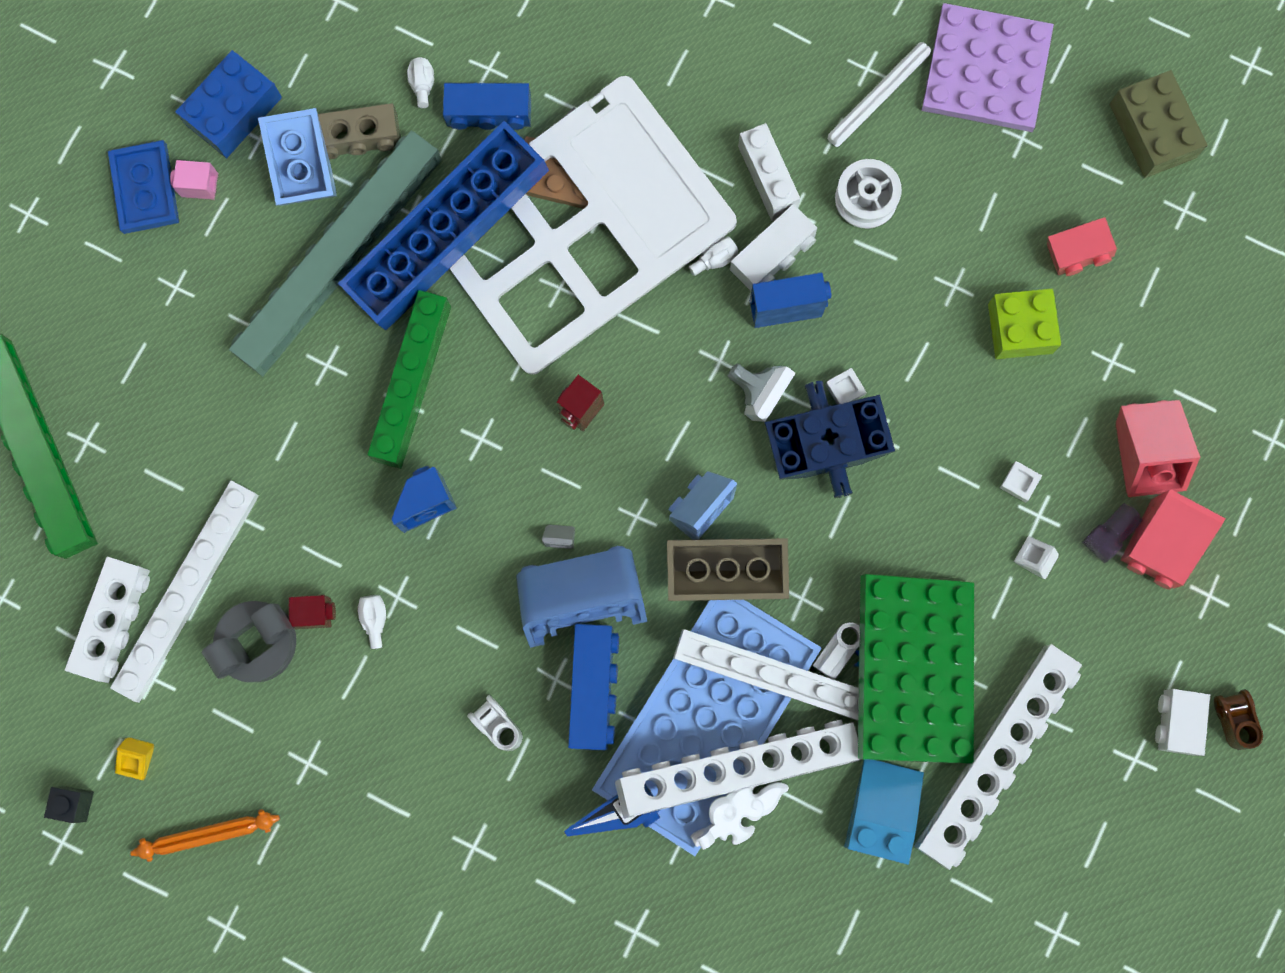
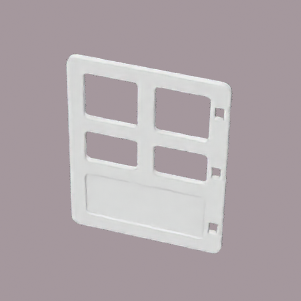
(637, 186)

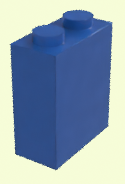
(789, 300)

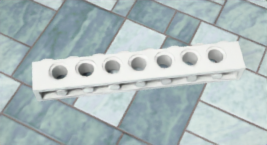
(1066, 675)
(635, 801)

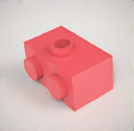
(1082, 247)

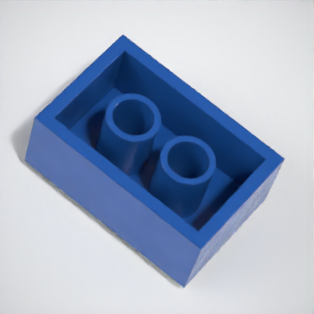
(229, 104)

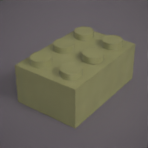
(1158, 124)

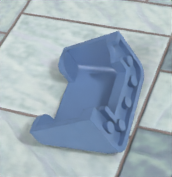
(579, 593)

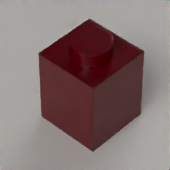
(311, 612)

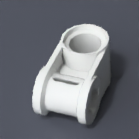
(492, 720)

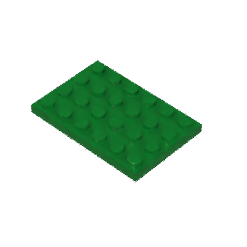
(916, 670)

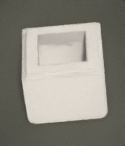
(1037, 557)

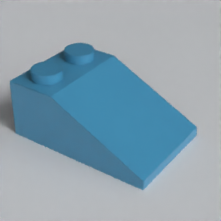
(885, 811)

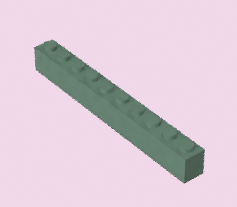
(335, 253)

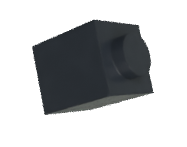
(68, 804)

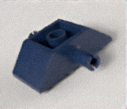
(858, 435)

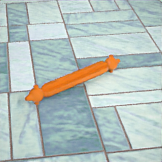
(205, 835)

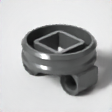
(227, 654)

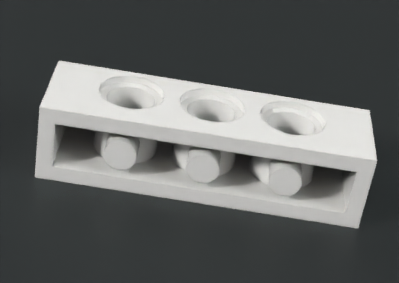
(83, 658)

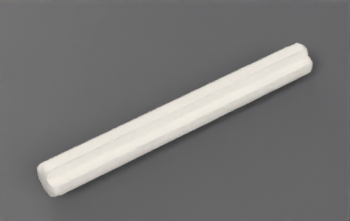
(879, 94)

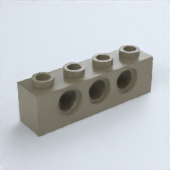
(355, 123)

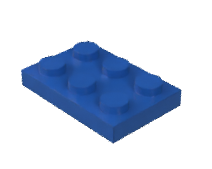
(143, 187)

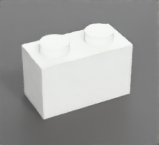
(1183, 722)

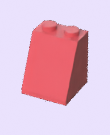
(1156, 448)
(1171, 539)

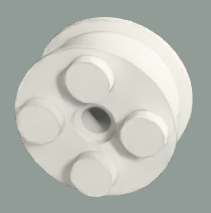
(866, 209)

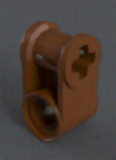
(1239, 717)

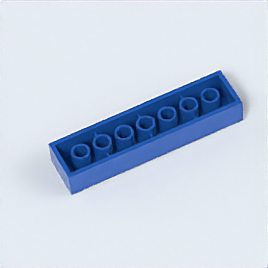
(444, 225)

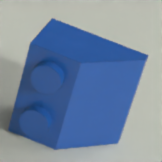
(422, 499)

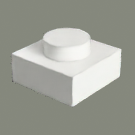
(846, 387)
(1020, 481)

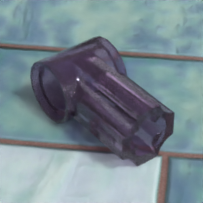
(1108, 537)

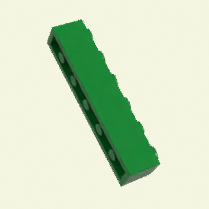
(409, 379)

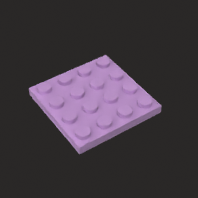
(987, 67)

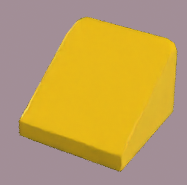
(133, 758)

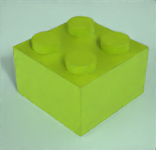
(1024, 323)

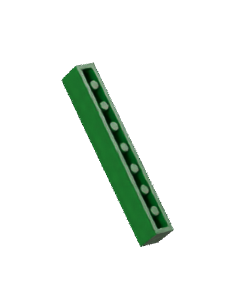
(39, 461)

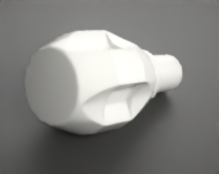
(421, 79)
(715, 256)
(372, 618)

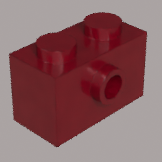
(579, 403)

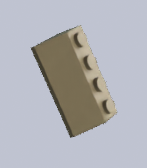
(728, 569)

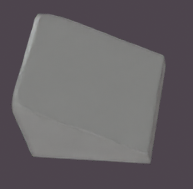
(559, 536)

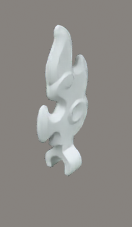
(728, 811)

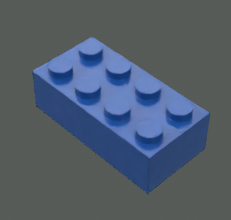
(592, 687)

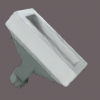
(761, 388)

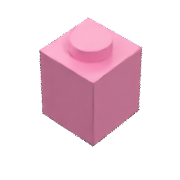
(194, 179)

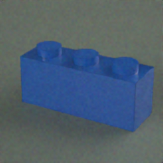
(487, 105)

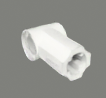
(837, 653)

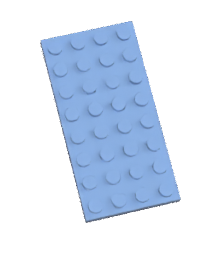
(707, 711)

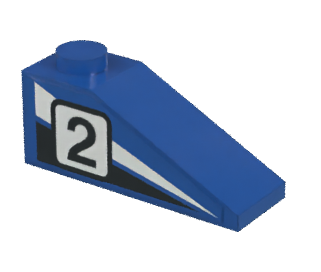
(610, 817)

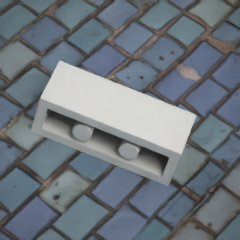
(768, 170)
(774, 248)

